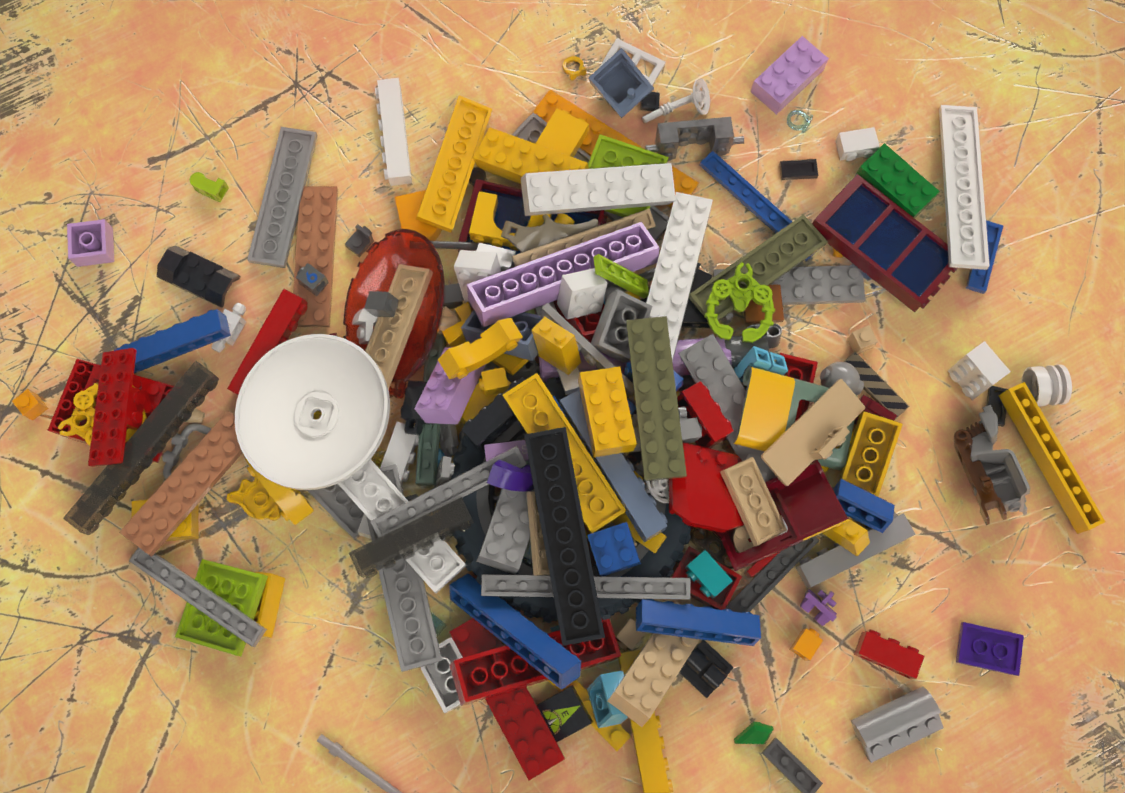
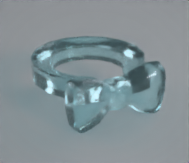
(808, 119)

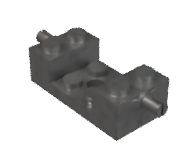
(713, 130)

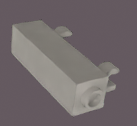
(690, 428)

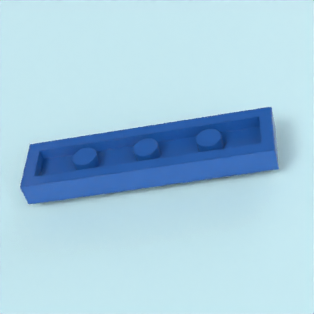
(979, 278)

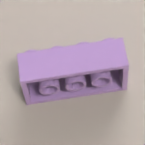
(789, 75)
(446, 398)

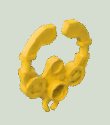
(84, 409)

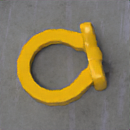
(572, 75)

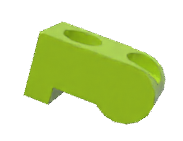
(209, 188)

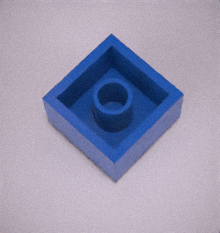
(614, 549)

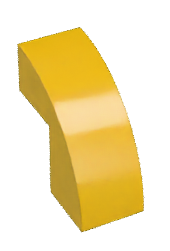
(454, 334)

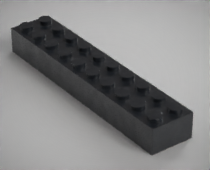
(564, 536)

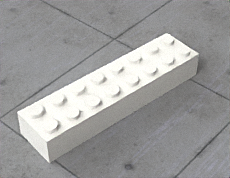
(597, 189)

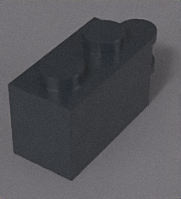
(408, 413)

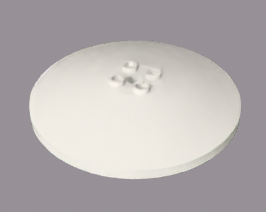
(286, 390)

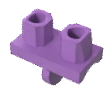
(826, 613)

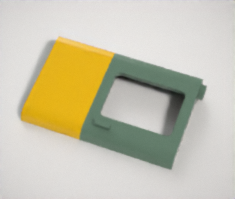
(772, 409)

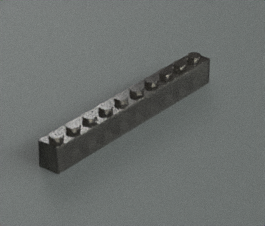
(141, 449)

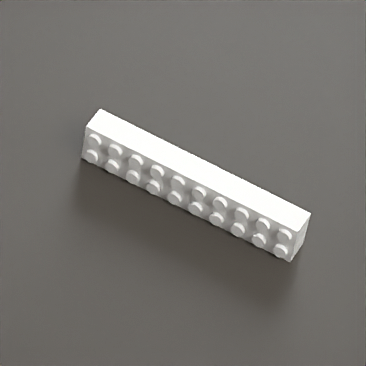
(678, 261)

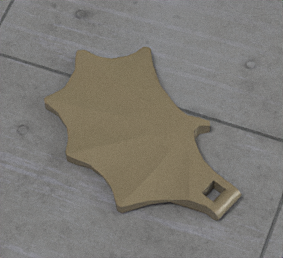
(533, 237)

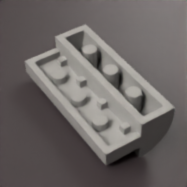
(897, 724)

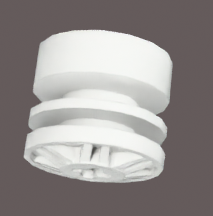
(1048, 384)

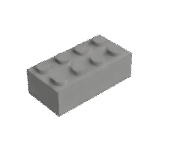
(507, 533)

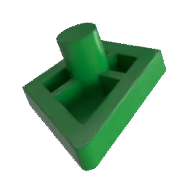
(754, 734)

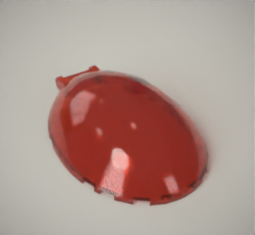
(377, 274)

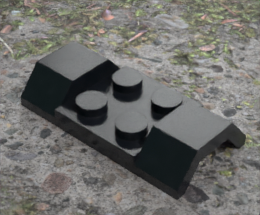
(196, 275)

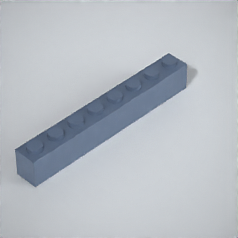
(620, 476)

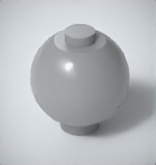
(843, 371)

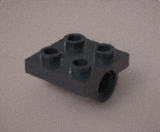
(705, 669)

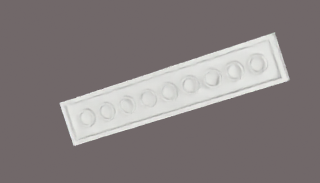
(963, 187)

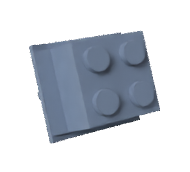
(621, 83)

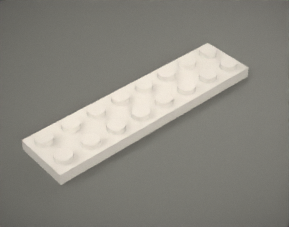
(377, 496)

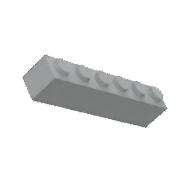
(839, 559)

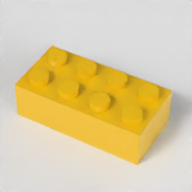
(606, 411)
(870, 452)

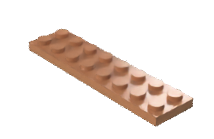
(317, 247)
(184, 487)

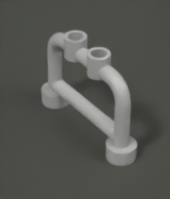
(180, 442)

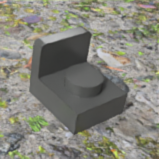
(360, 240)

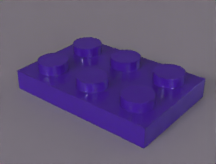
(989, 649)

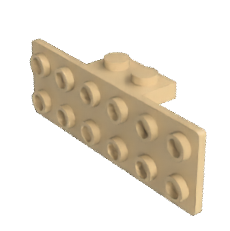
(814, 433)

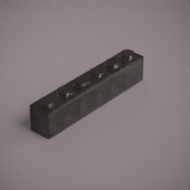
(411, 538)

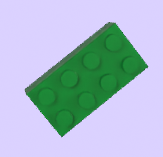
(898, 181)

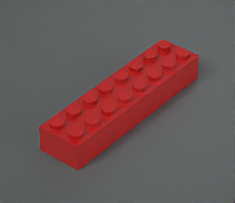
(505, 671)
(513, 710)

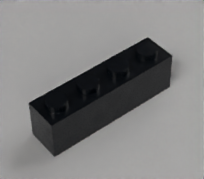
(491, 421)

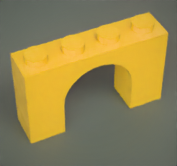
(483, 226)

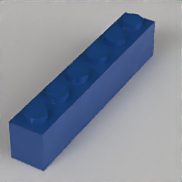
(179, 339)
(697, 622)

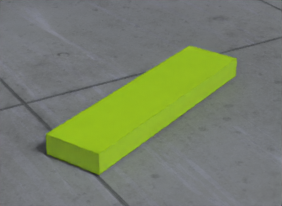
(621, 276)

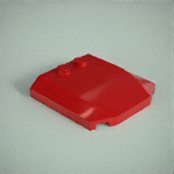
(702, 495)

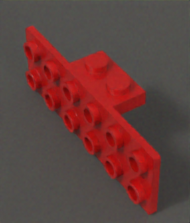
(116, 408)

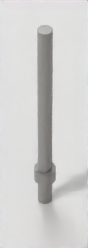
(336, 750)

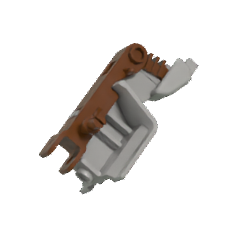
(992, 473)

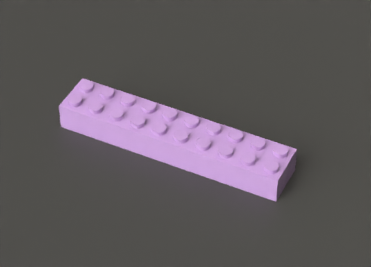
(540, 280)

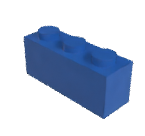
(864, 506)

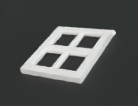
(638, 54)

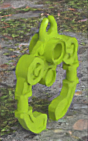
(740, 298)

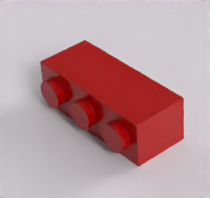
(889, 654)

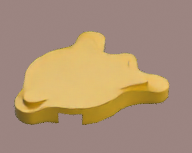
(255, 500)

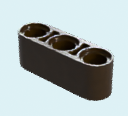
(709, 538)

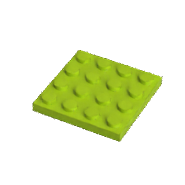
(615, 153)
(235, 586)

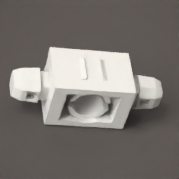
(235, 324)

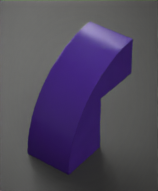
(511, 477)

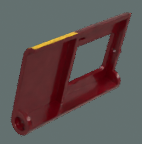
(807, 509)

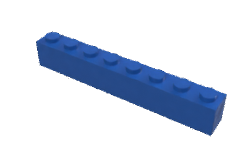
(516, 632)

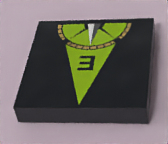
(564, 713)

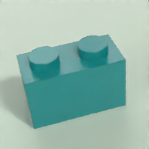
(708, 575)

